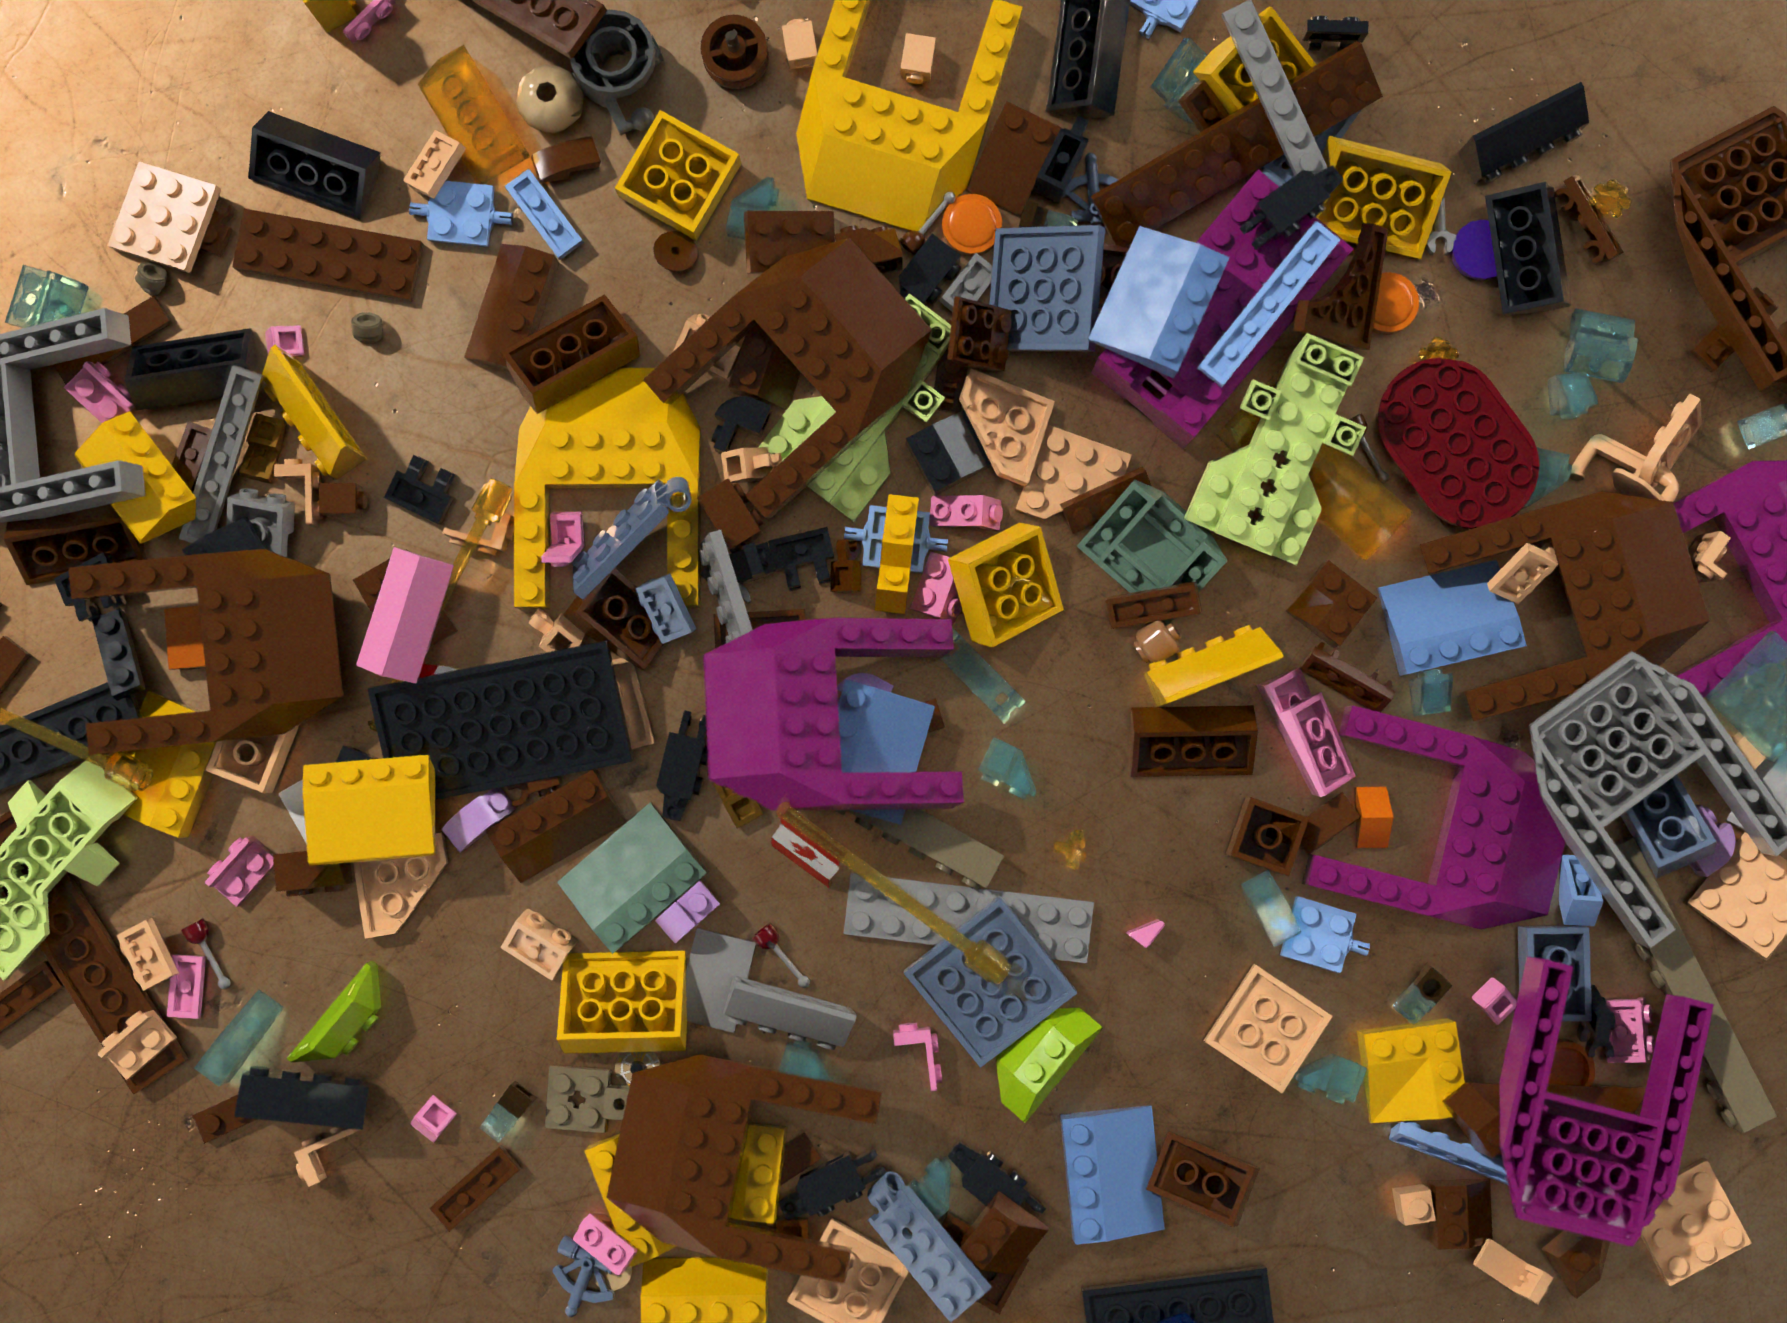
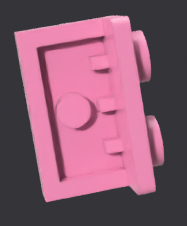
(937, 590)

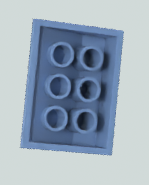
(1158, 300)
(1449, 618)
(881, 734)
(1108, 1171)

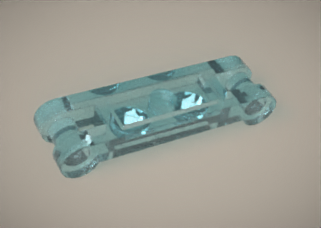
(981, 678)

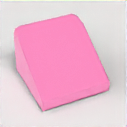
(287, 338)
(1146, 933)
(1495, 1000)
(433, 1118)

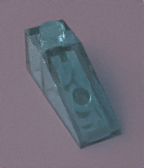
(239, 1039)

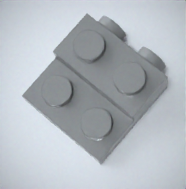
(270, 517)

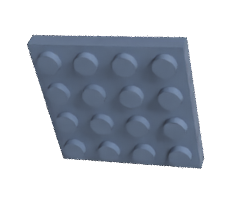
(1049, 284)
(983, 1013)

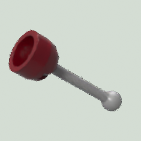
(197, 934)
(768, 938)

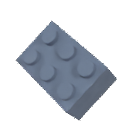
(1669, 829)
(1567, 946)

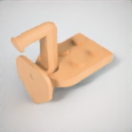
(1648, 470)

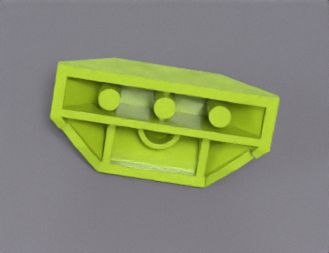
(344, 1019)
(1042, 1058)

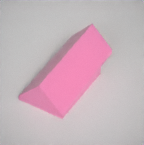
(405, 616)
(1307, 731)

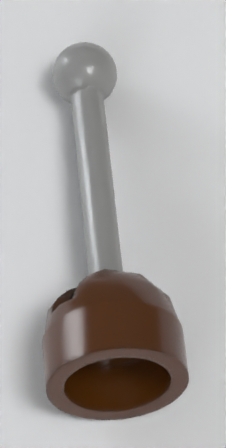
(914, 240)
(1382, 476)

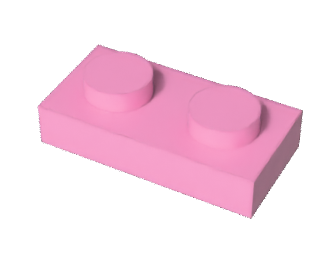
(186, 987)

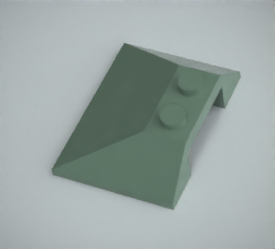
(1150, 544)

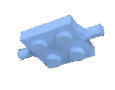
(1164, 12)
(461, 214)
(873, 534)
(1324, 936)

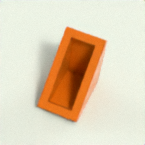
(1376, 817)

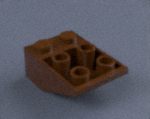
(979, 335)

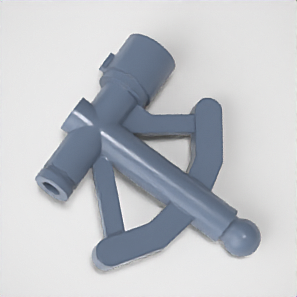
(1092, 180)
(588, 1265)

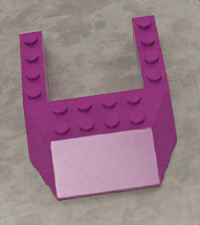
(1753, 512)
(778, 715)
(1495, 840)
(1578, 1160)

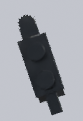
(1292, 203)
(681, 768)
(985, 1176)
(830, 1184)

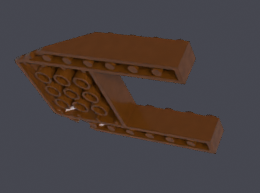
(1727, 212)
(840, 331)
(1622, 578)
(263, 640)
(686, 1149)

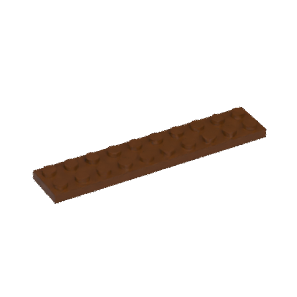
(1232, 148)
(95, 970)

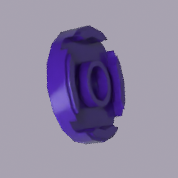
(1474, 251)

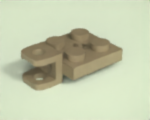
(601, 1097)

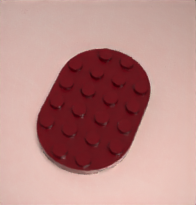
(1458, 442)

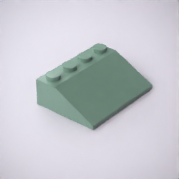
(632, 878)

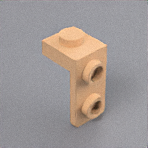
(295, 470)
(501, 536)
(309, 1165)
(1513, 1272)

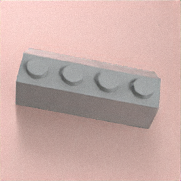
(790, 1012)

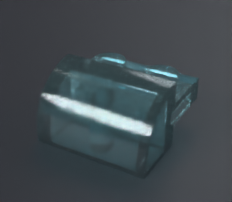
(1178, 76)
(44, 298)
(1600, 345)

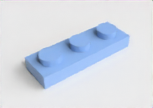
(544, 214)

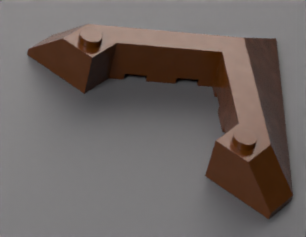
(1477, 1112)

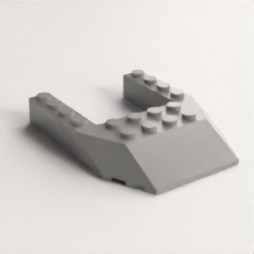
(21, 488)
(1616, 747)

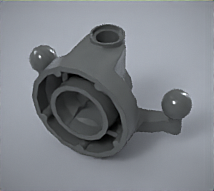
(613, 36)

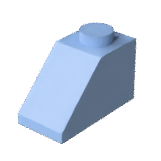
(1578, 895)

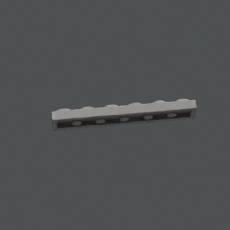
(1273, 88)
(223, 451)

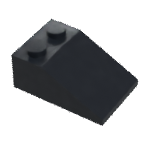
(948, 452)

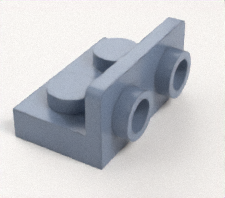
(665, 608)

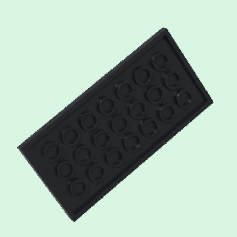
(508, 719)

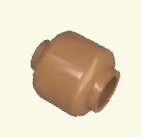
(1157, 641)

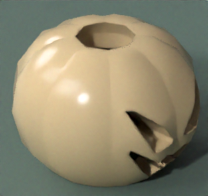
(554, 114)

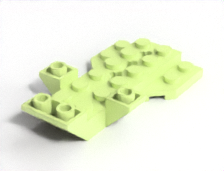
(1294, 419)
(865, 465)
(53, 838)

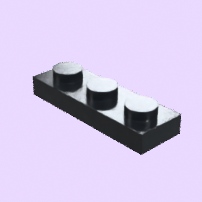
(118, 654)

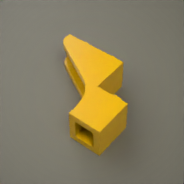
(896, 554)

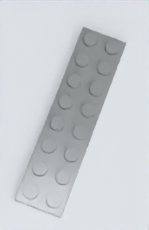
(1056, 923)

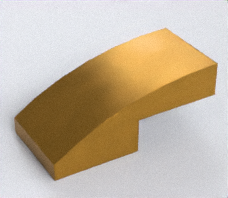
(263, 448)
(740, 808)

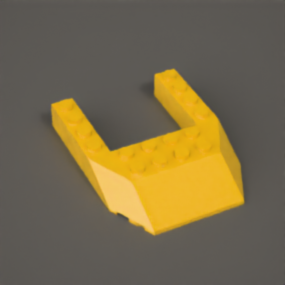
(886, 150)
(606, 439)

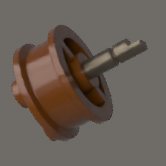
(734, 51)

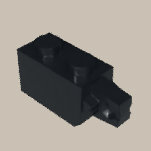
(1062, 161)
(929, 270)

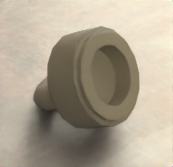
(151, 277)
(367, 327)

